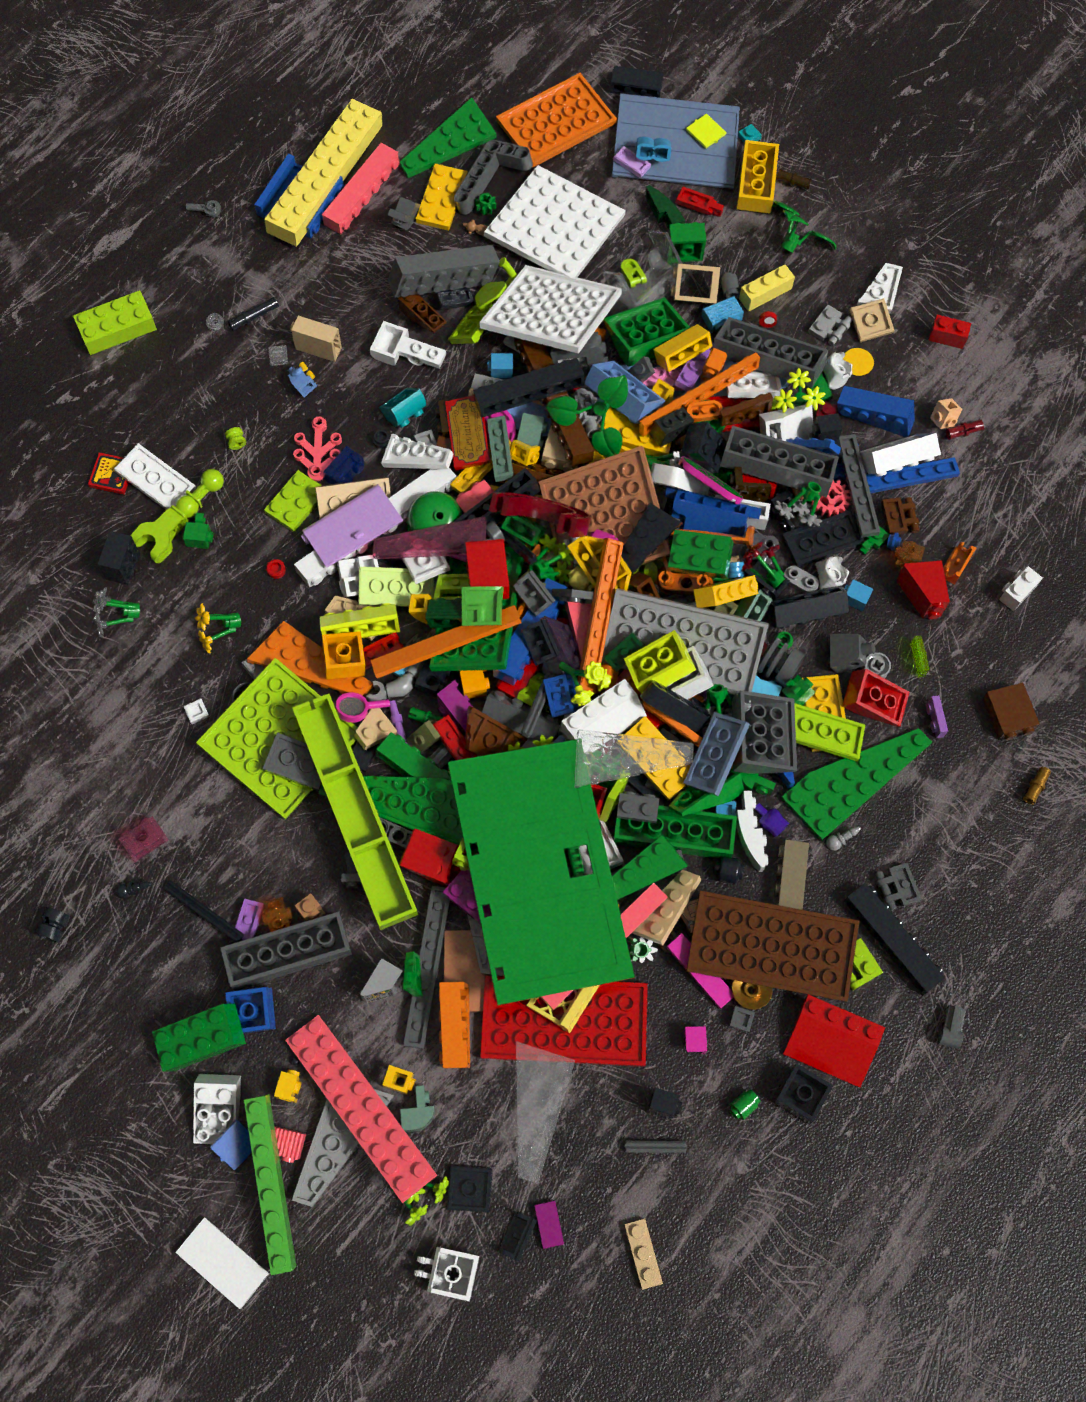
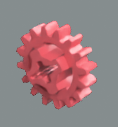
(837, 497)

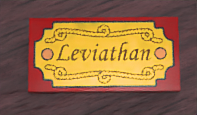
(467, 433)

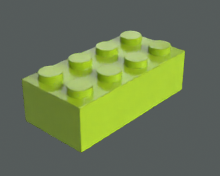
(115, 322)

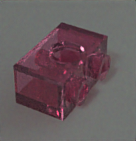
(139, 849)

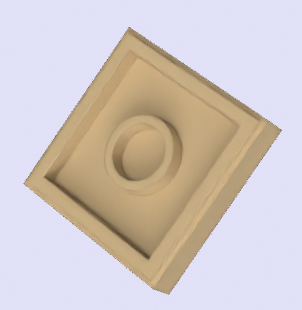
(871, 320)

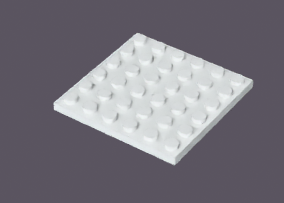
(554, 223)
(551, 309)

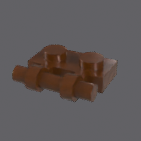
(895, 518)

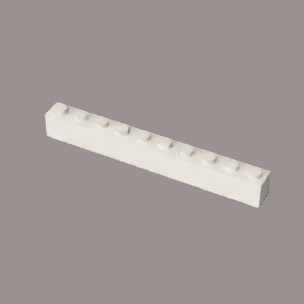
(312, 568)

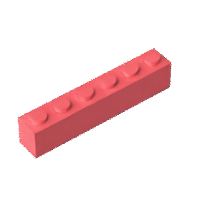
(360, 188)

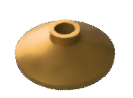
(751, 1001)

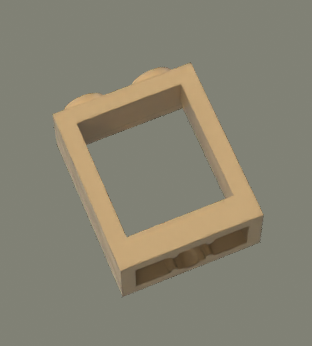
(675, 291)

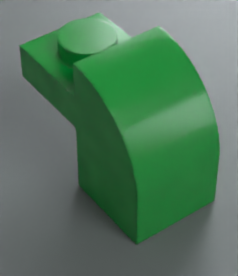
(757, 782)

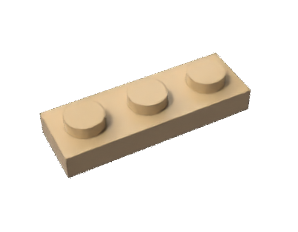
(643, 1254)

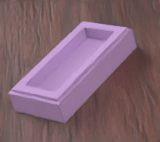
(629, 161)

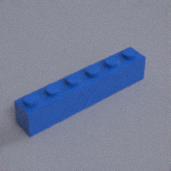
(518, 652)

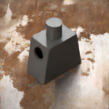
(848, 652)

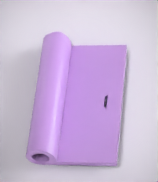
(351, 525)

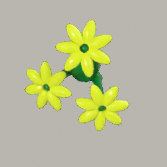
(799, 398)

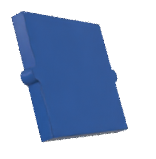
(233, 1145)

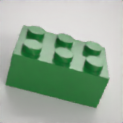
(700, 554)

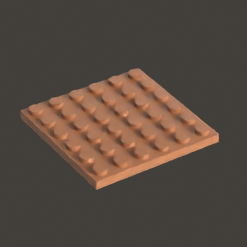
(612, 492)

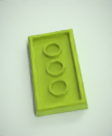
(828, 732)

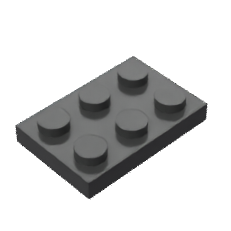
(292, 761)

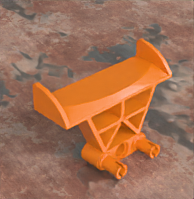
(673, 581)

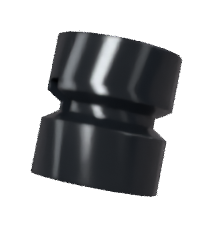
(52, 925)

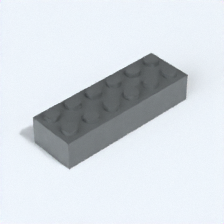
(443, 270)
(776, 351)
(778, 460)
(285, 951)

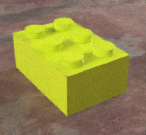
(661, 661)

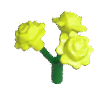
(594, 674)

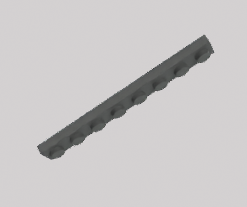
(429, 960)

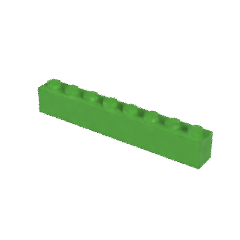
(270, 1184)

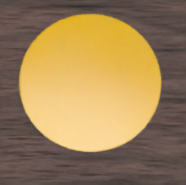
(861, 361)

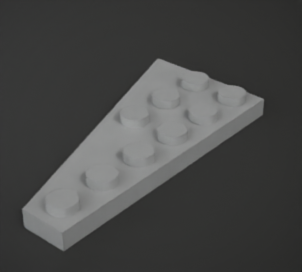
(327, 1154)

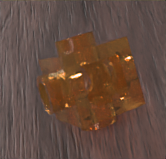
(908, 553)
(276, 914)

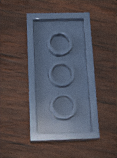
(716, 753)

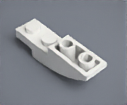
(751, 839)

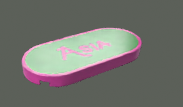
(710, 480)

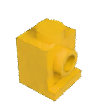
(393, 1074)
(288, 1086)

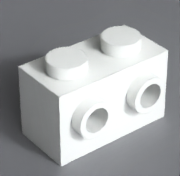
(1020, 589)

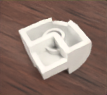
(349, 573)

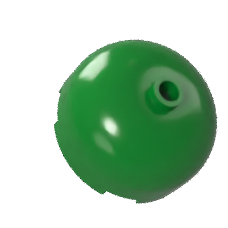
(429, 505)

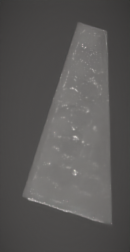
(619, 756)
(540, 1095)

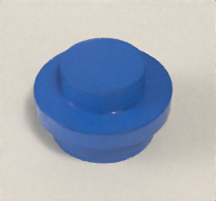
(893, 541)

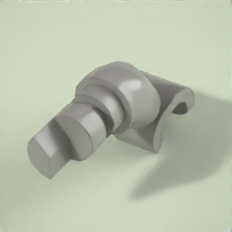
(398, 687)

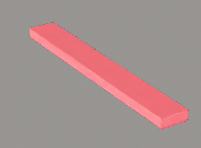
(631, 919)

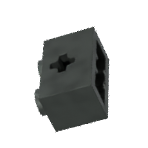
(671, 427)

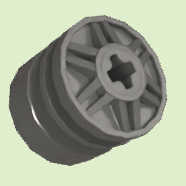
(781, 662)

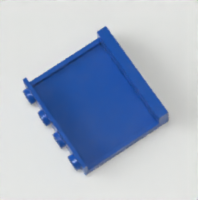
(278, 185)

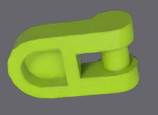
(630, 268)

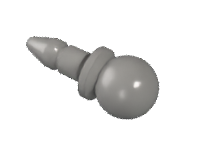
(835, 842)

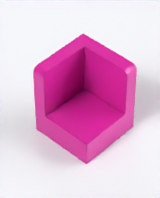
(695, 1039)

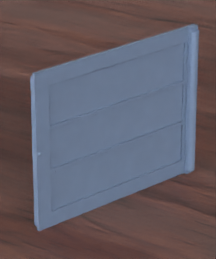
(689, 159)

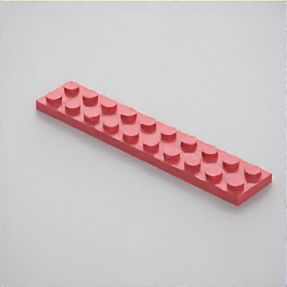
(361, 1109)

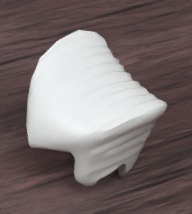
(837, 370)
(831, 572)

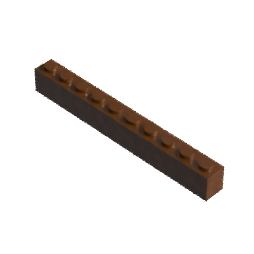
(572, 437)

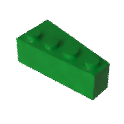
(647, 867)

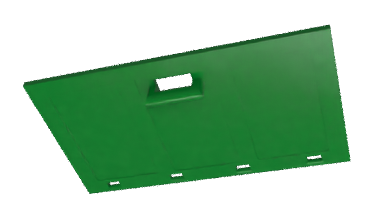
(542, 925)

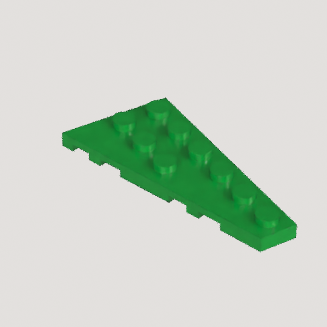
(455, 136)

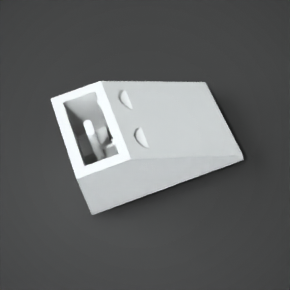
(787, 425)
(215, 1105)

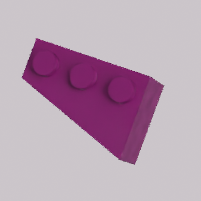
(455, 705)

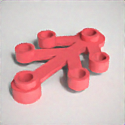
(317, 451)

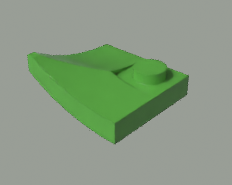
(482, 606)

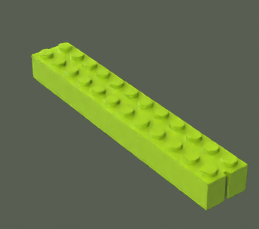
(355, 812)

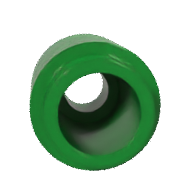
(744, 1105)

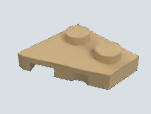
(374, 729)

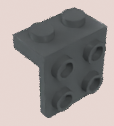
(637, 807)

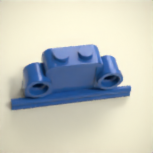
(710, 513)

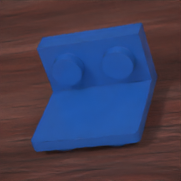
(559, 694)

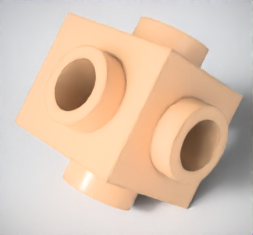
(946, 413)

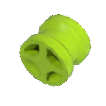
(235, 438)

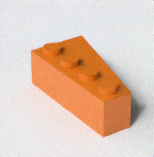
(455, 1025)

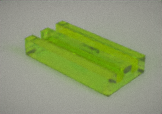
(919, 656)

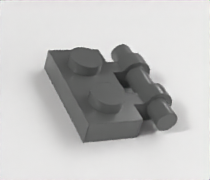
(903, 883)

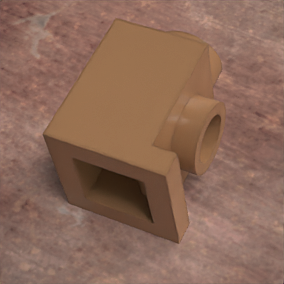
(309, 908)

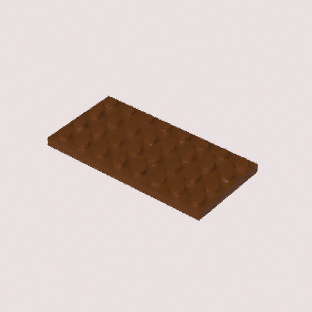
(773, 946)

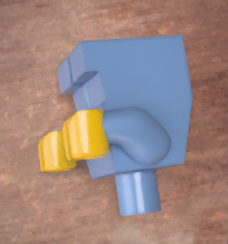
(302, 382)

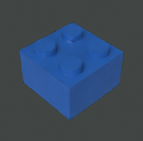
(254, 1008)

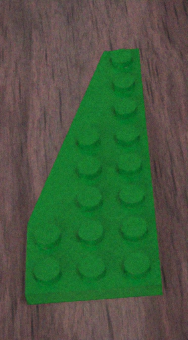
(839, 789)
(417, 803)

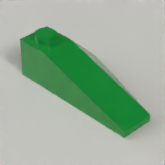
(696, 800)

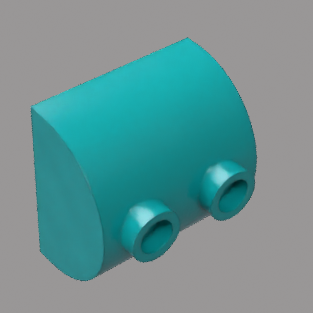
(403, 406)

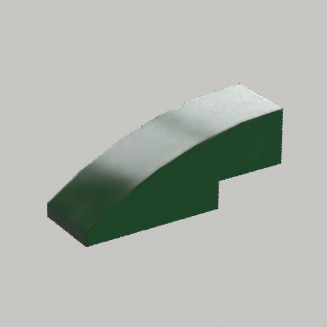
(663, 207)

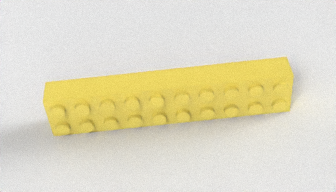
(329, 161)

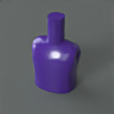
(771, 820)

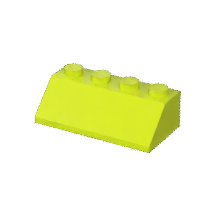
(368, 620)

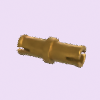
(1037, 785)

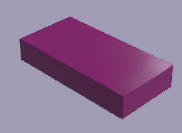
(549, 1224)

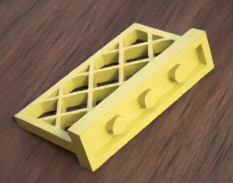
(572, 1013)

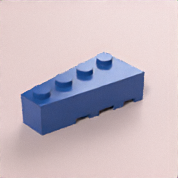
(878, 410)

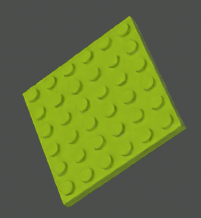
(248, 729)

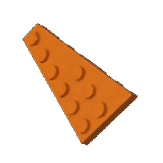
(304, 660)

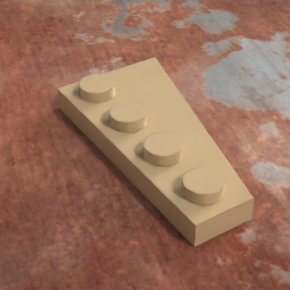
(336, 495)
(663, 919)

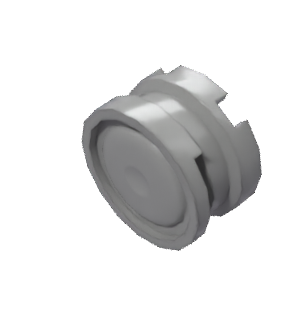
(878, 664)

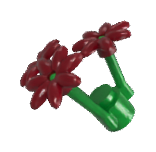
(774, 577)

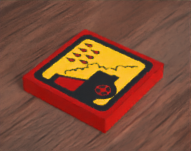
(104, 476)

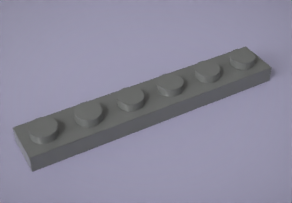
(858, 487)

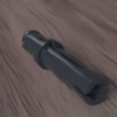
(246, 317)

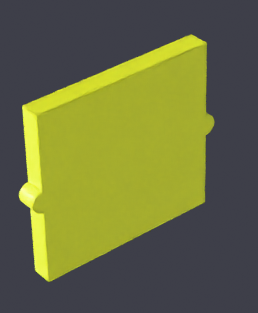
(706, 131)

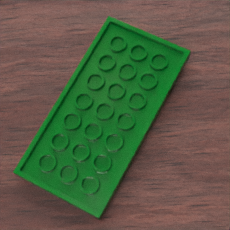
(492, 650)

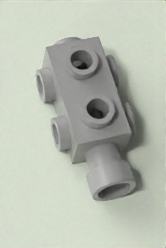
(588, 418)

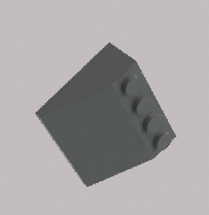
(771, 736)

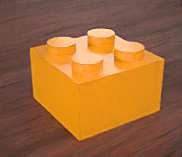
(343, 655)

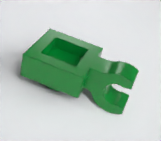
(874, 541)

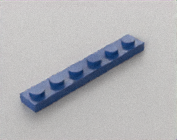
(914, 475)

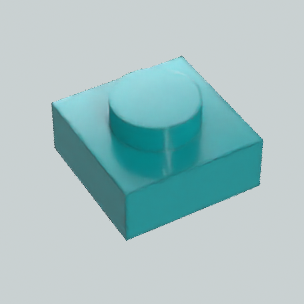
(749, 133)

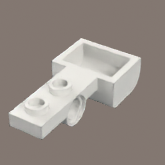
(394, 341)

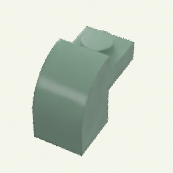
(418, 1118)

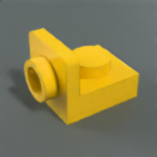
(524, 453)

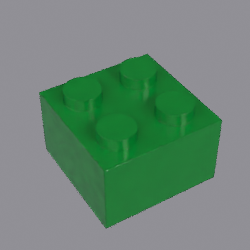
(688, 240)

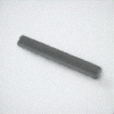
(536, 709)

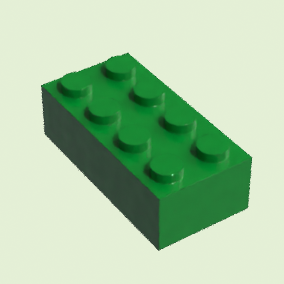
(198, 1037)

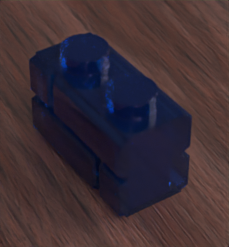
(344, 467)

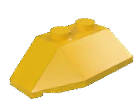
(588, 552)

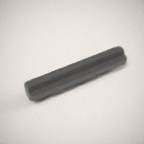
(655, 1146)

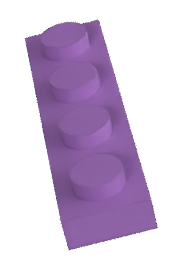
(692, 371)

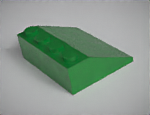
(644, 329)

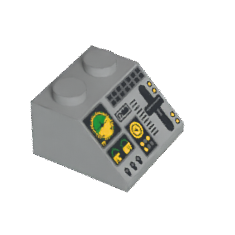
(383, 982)

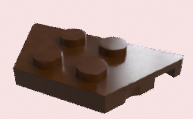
(487, 735)

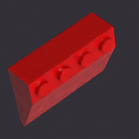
(833, 1040)

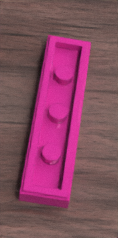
(712, 986)

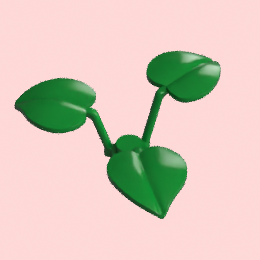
(792, 239)
(613, 394)

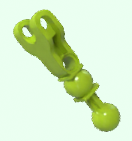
(175, 518)

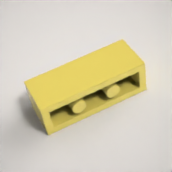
(766, 287)

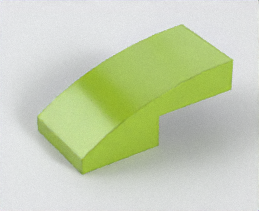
(529, 693)

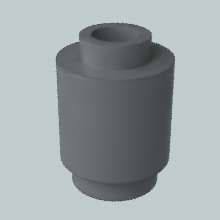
(730, 285)

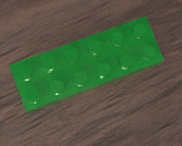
(693, 834)

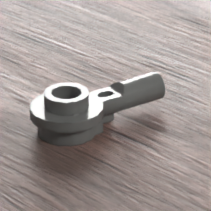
(211, 208)

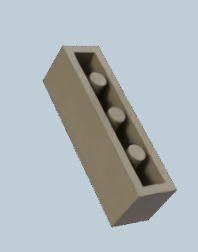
(791, 874)

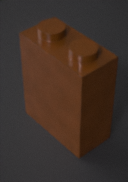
(1011, 711)

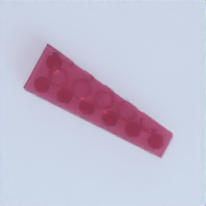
(432, 541)

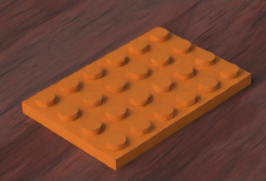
(557, 119)

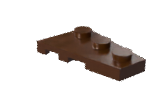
(746, 410)

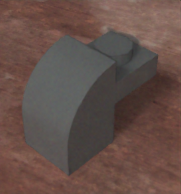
(405, 213)

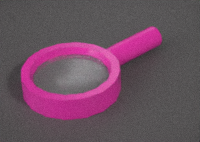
(354, 707)

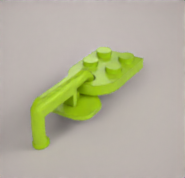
(469, 328)

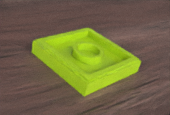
(613, 799)

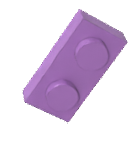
(938, 721)
(249, 918)

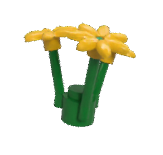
(229, 620)

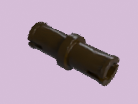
(794, 179)

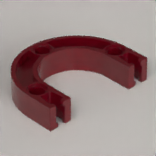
(569, 519)

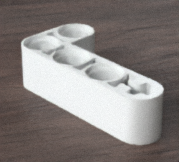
(677, 478)

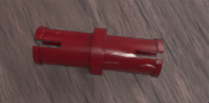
(964, 429)

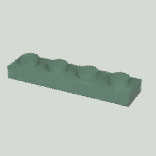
(500, 448)

